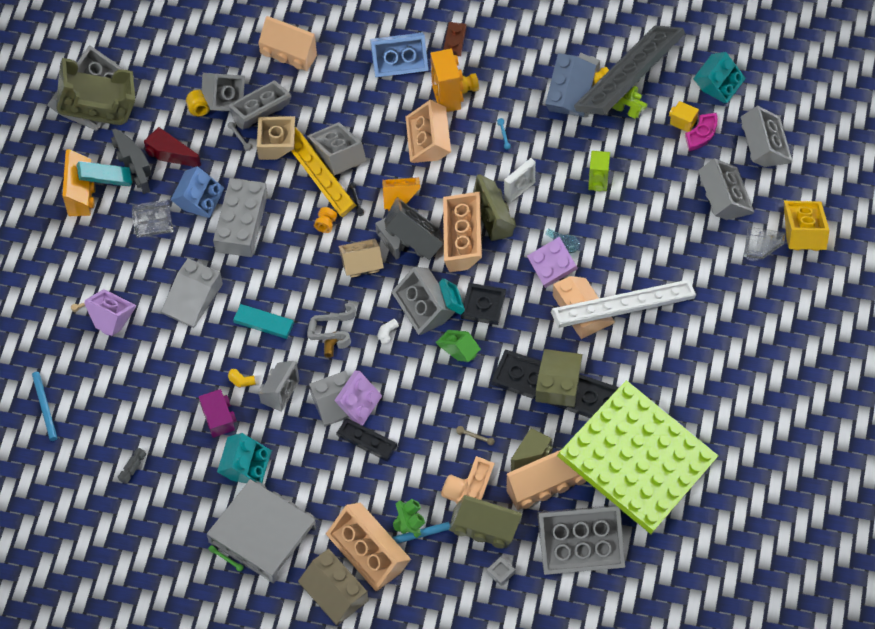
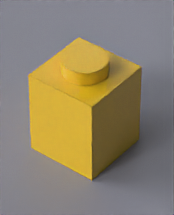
(683, 116)

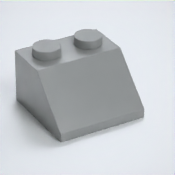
(222, 90)
(280, 385)
(324, 394)

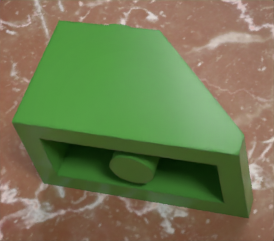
(459, 345)

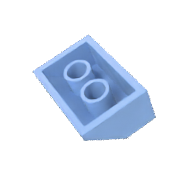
(399, 54)

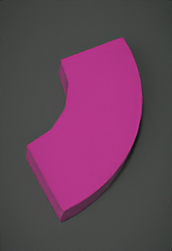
(703, 132)

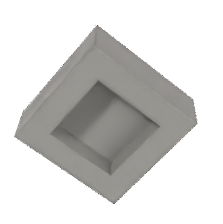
(500, 571)

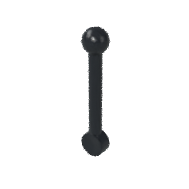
(360, 212)

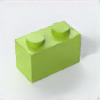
(599, 170)

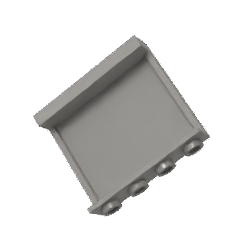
(260, 529)

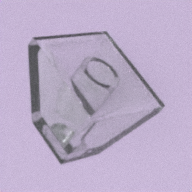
(762, 242)

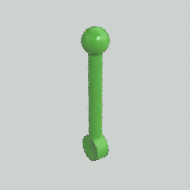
(239, 567)

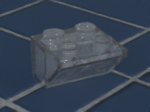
(152, 218)

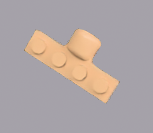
(473, 486)

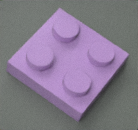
(552, 262)
(358, 398)

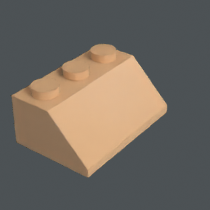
(287, 43)
(428, 133)
(577, 290)

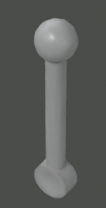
(247, 147)

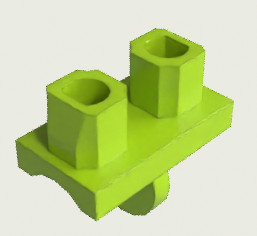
(629, 99)

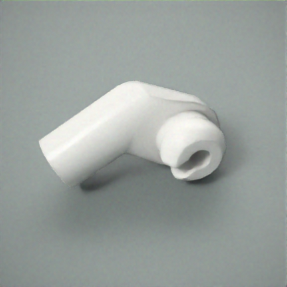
(385, 329)

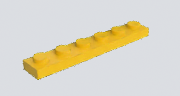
(321, 175)

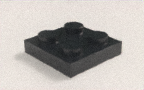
(483, 303)

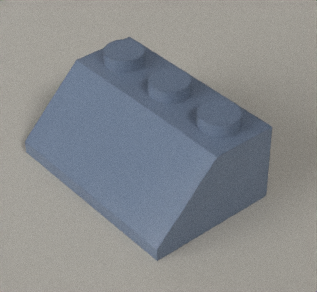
(569, 83)

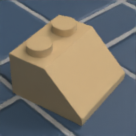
(275, 137)
(361, 257)

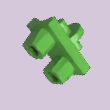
(407, 519)

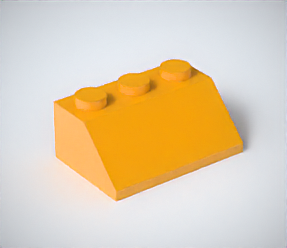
(77, 193)

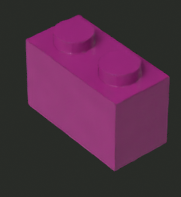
(217, 413)

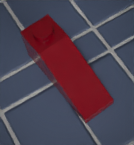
(168, 149)

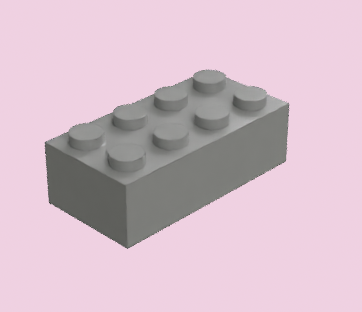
(240, 217)

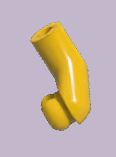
(239, 380)

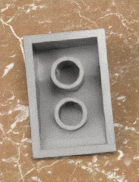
(337, 148)
(192, 292)

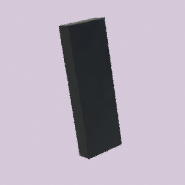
(366, 439)

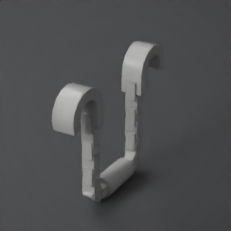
(339, 335)

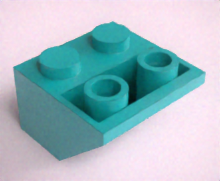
(719, 77)
(244, 459)

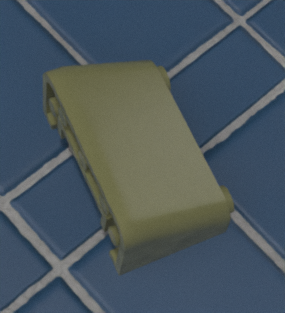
(95, 96)

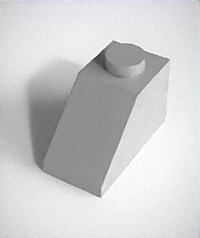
(392, 242)

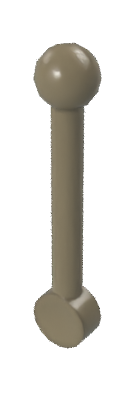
(460, 430)

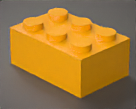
(446, 79)

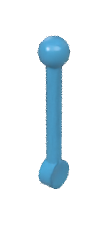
(500, 122)

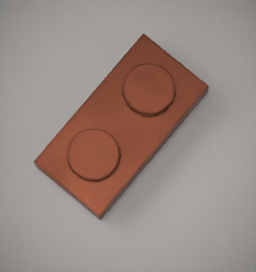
(455, 37)

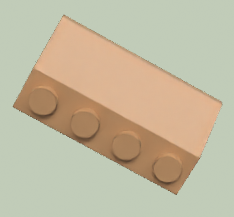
(462, 231)
(540, 481)
(367, 546)

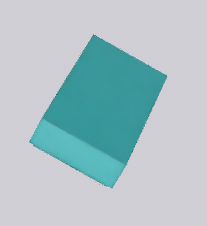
(451, 296)

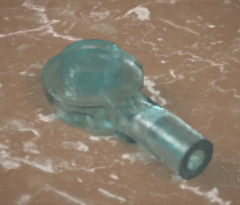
(571, 242)

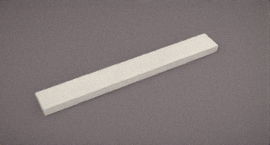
(623, 303)

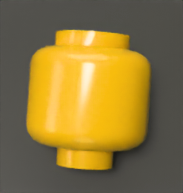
(197, 103)

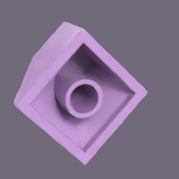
(108, 311)

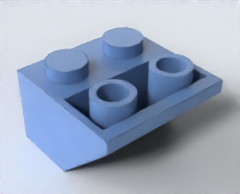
(197, 192)

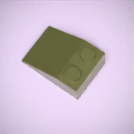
(558, 378)

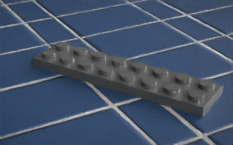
(629, 70)

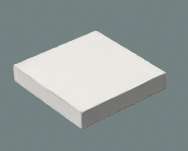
(519, 181)

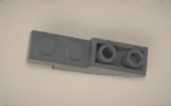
(132, 158)

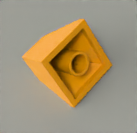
(402, 188)

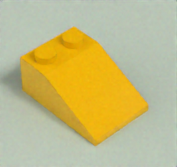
(806, 225)

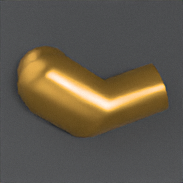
(329, 347)

